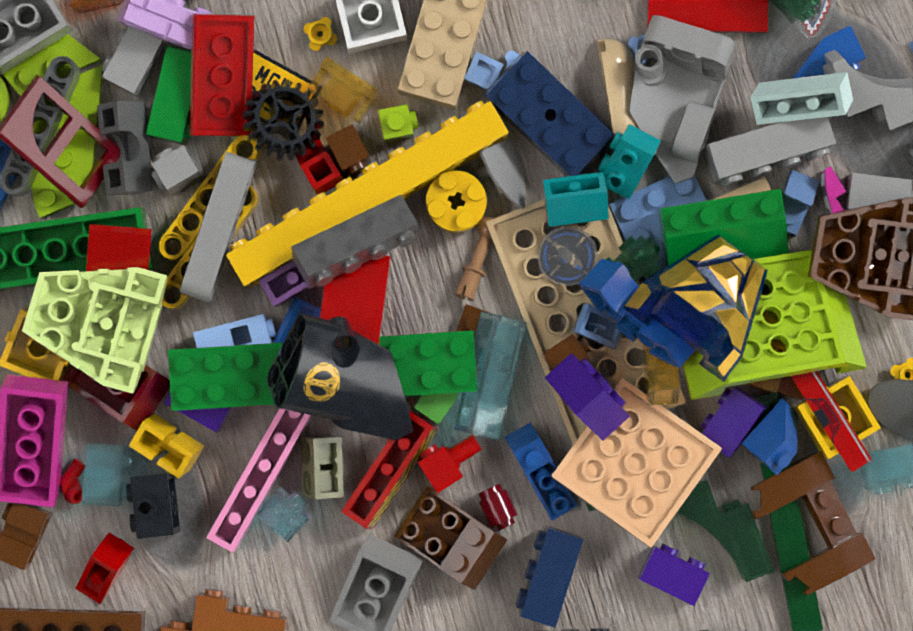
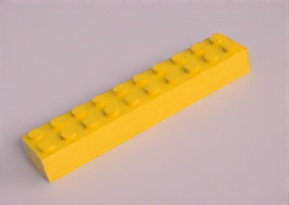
(402, 174)

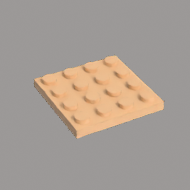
(640, 468)

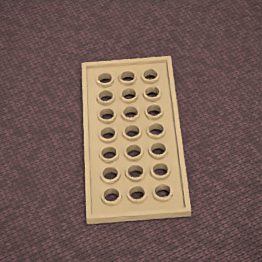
(537, 314)

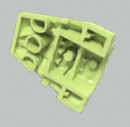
(98, 320)

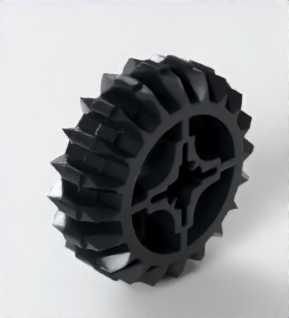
(303, 106)

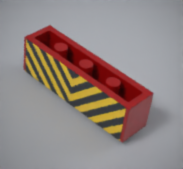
(388, 474)

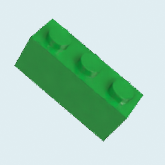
(171, 104)

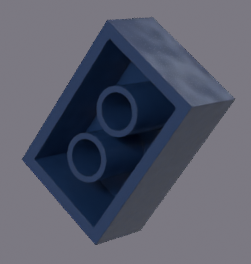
(549, 575)

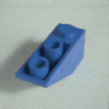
(843, 42)
(539, 468)

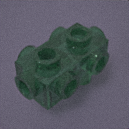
(639, 257)

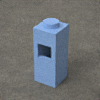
(241, 332)

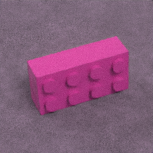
(32, 439)

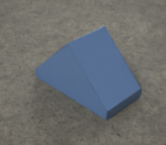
(597, 326)

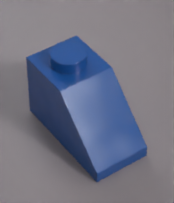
(775, 438)

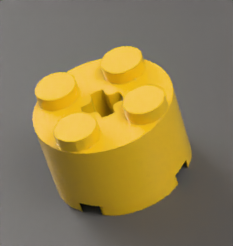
(448, 186)

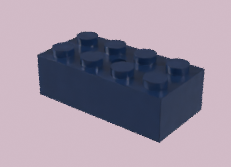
(524, 96)

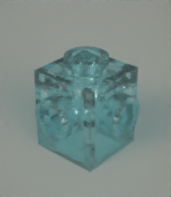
(285, 513)

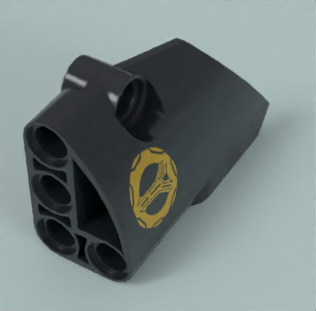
(340, 377)

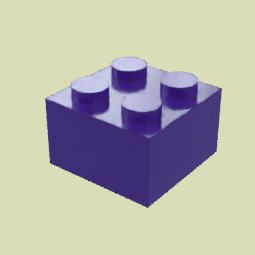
(588, 395)

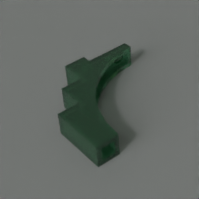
(731, 527)

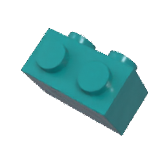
(629, 160)
(575, 200)

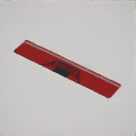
(832, 419)

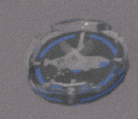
(567, 255)

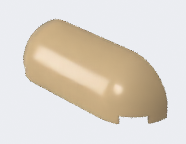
(618, 77)

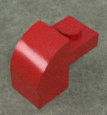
(319, 168)

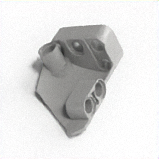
(681, 91)

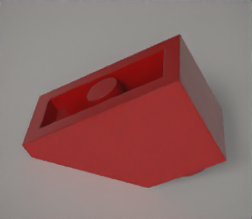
(104, 567)

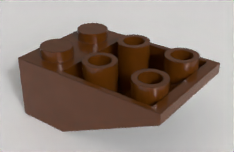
(450, 538)

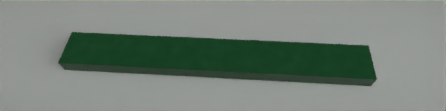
(791, 550)

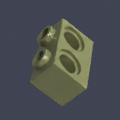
(322, 466)

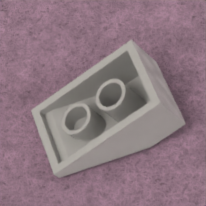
(376, 587)

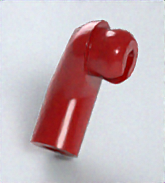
(70, 482)

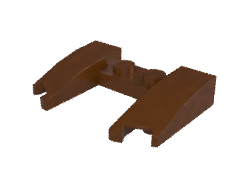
(845, 547)

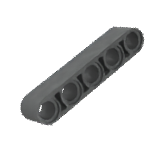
(53, 117)

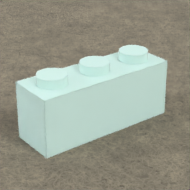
(802, 98)

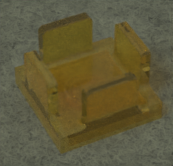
(344, 90)

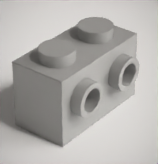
(176, 170)

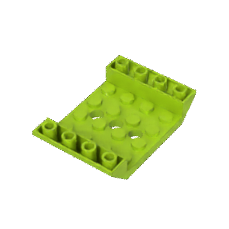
(811, 323)

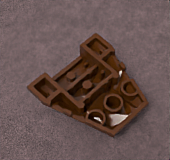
(868, 255)

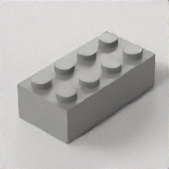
(28, 28)
(766, 147)

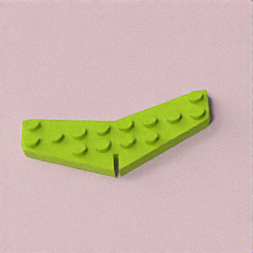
(79, 155)

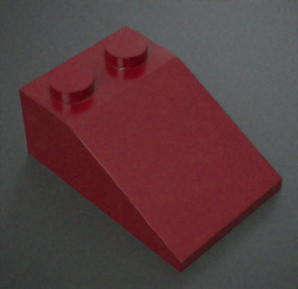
(124, 406)

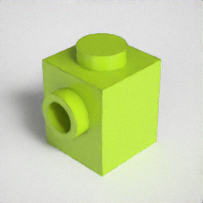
(397, 123)

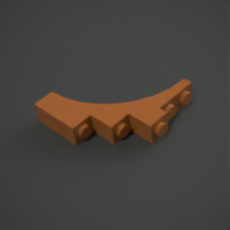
(213, 615)

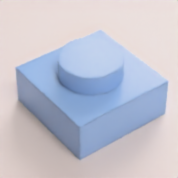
(483, 71)

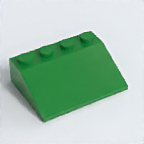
(747, 221)

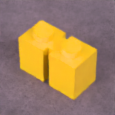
(159, 435)

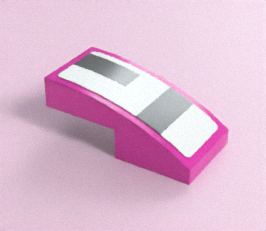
(831, 189)

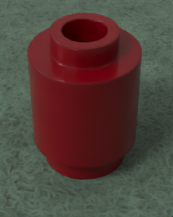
(497, 507)

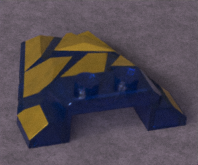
(705, 302)

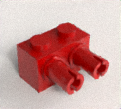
(443, 463)

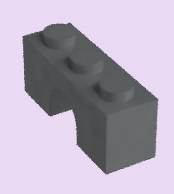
(127, 125)

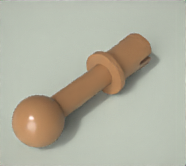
(473, 272)

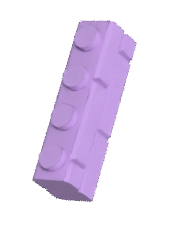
(161, 19)

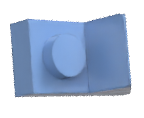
(797, 198)

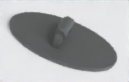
(893, 405)

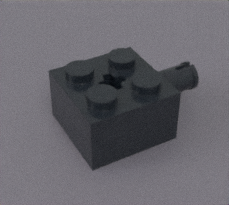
(153, 505)

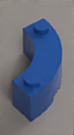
(609, 290)

